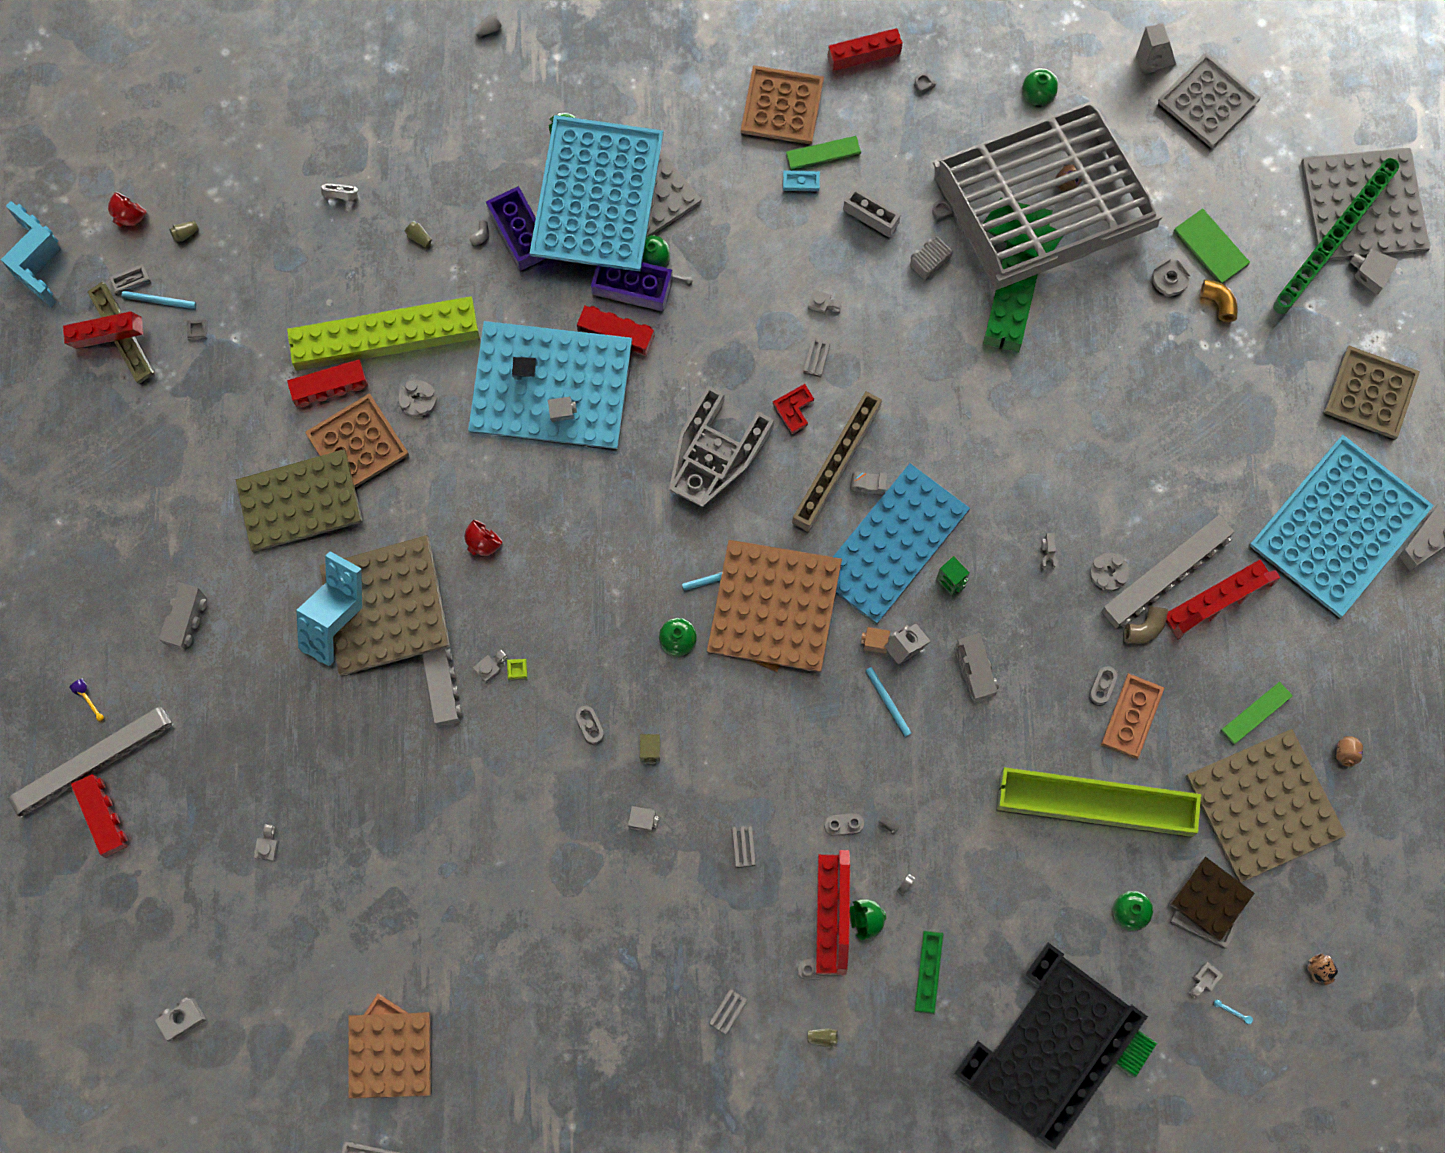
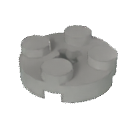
(1167, 286)
(422, 407)
(1116, 563)

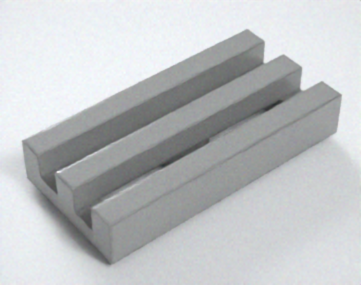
(130, 282)
(820, 342)
(742, 829)
(736, 997)

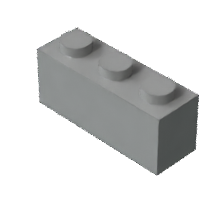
(871, 212)

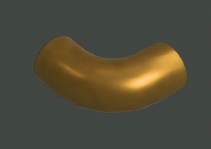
(1223, 296)

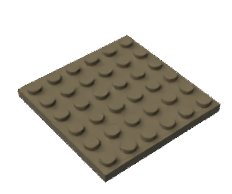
(398, 611)
(1266, 805)

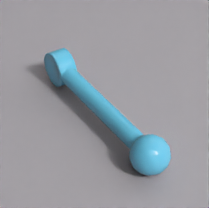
(1247, 1019)

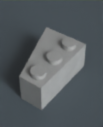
(1155, 49)
(1426, 541)
(183, 617)
(976, 667)

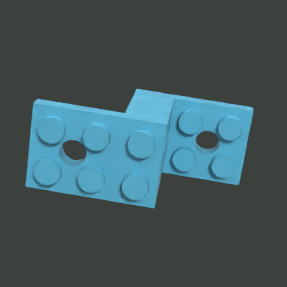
(31, 253)
(329, 608)

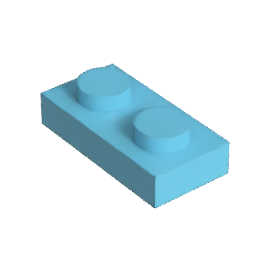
(801, 180)

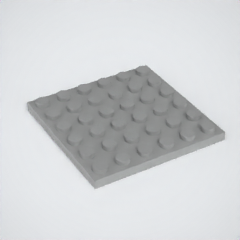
(1393, 221)

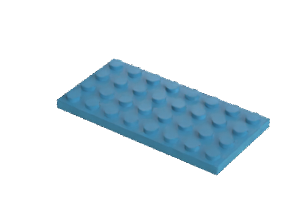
(896, 542)

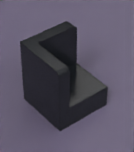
(523, 367)

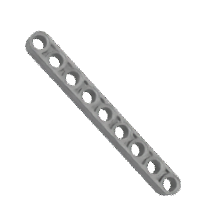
(90, 761)

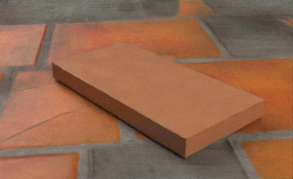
(1132, 716)

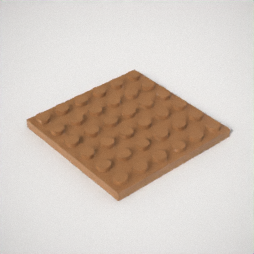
(774, 605)

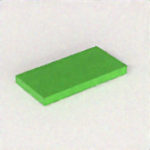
(1211, 246)

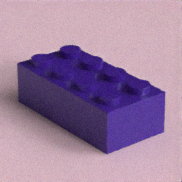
(515, 224)
(638, 288)

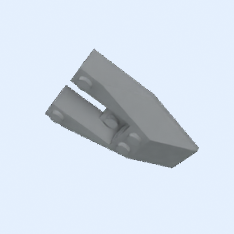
(708, 459)

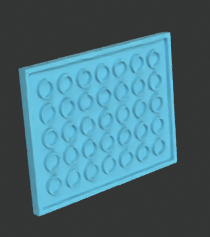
(597, 193)
(570, 364)
(1341, 526)

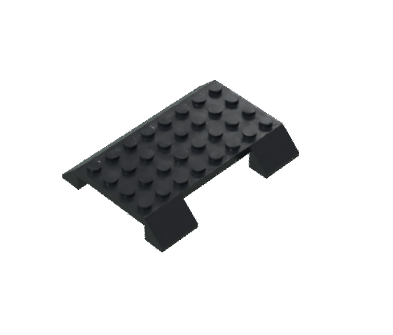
(1053, 1050)

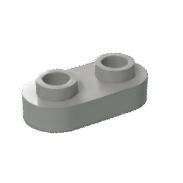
(334, 191)
(1103, 686)
(589, 725)
(844, 824)
(812, 975)

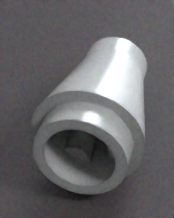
(488, 25)

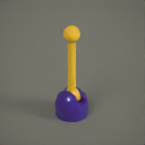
(79, 688)

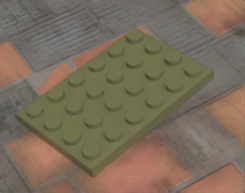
(298, 500)

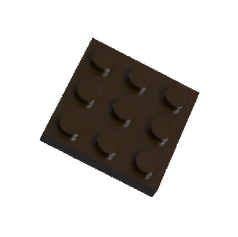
(1212, 898)

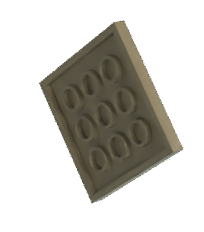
(1372, 392)

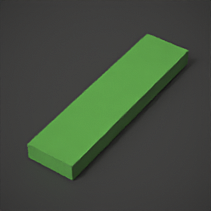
(823, 152)
(1256, 713)

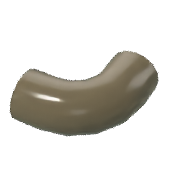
(1149, 629)

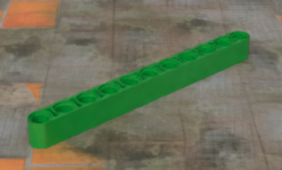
(1340, 228)

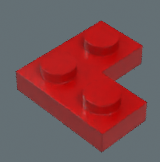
(789, 407)

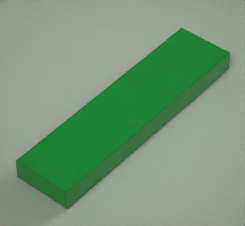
(928, 972)

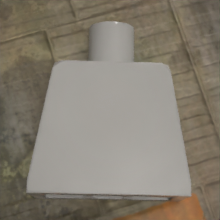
(1374, 269)

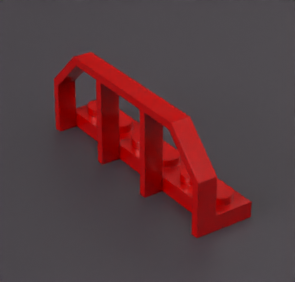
(1213, 600)
(827, 914)

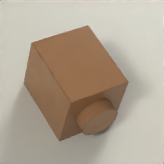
(875, 640)

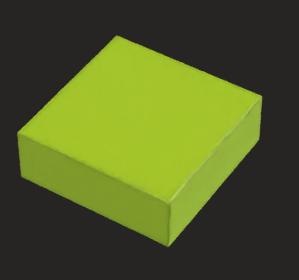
(517, 669)

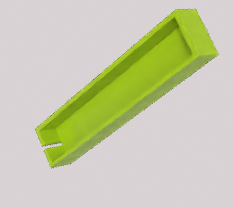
(383, 333)
(1099, 802)

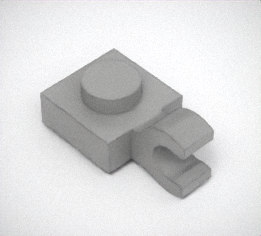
(822, 301)
(1048, 546)
(488, 667)
(266, 846)
(1207, 978)

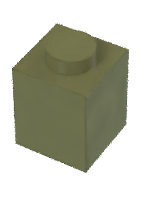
(649, 748)

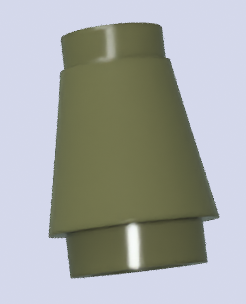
(183, 231)
(418, 234)
(823, 1037)

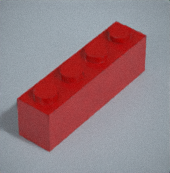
(864, 49)
(599, 322)
(103, 330)
(327, 383)
(99, 816)

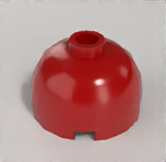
(124, 210)
(481, 540)

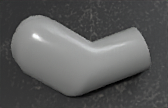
(481, 235)

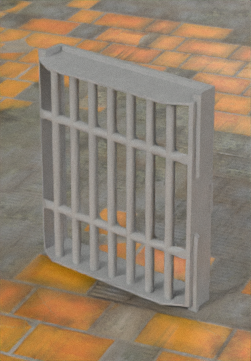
(1042, 130)

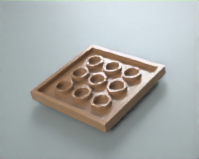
(782, 104)
(365, 437)
(389, 1055)

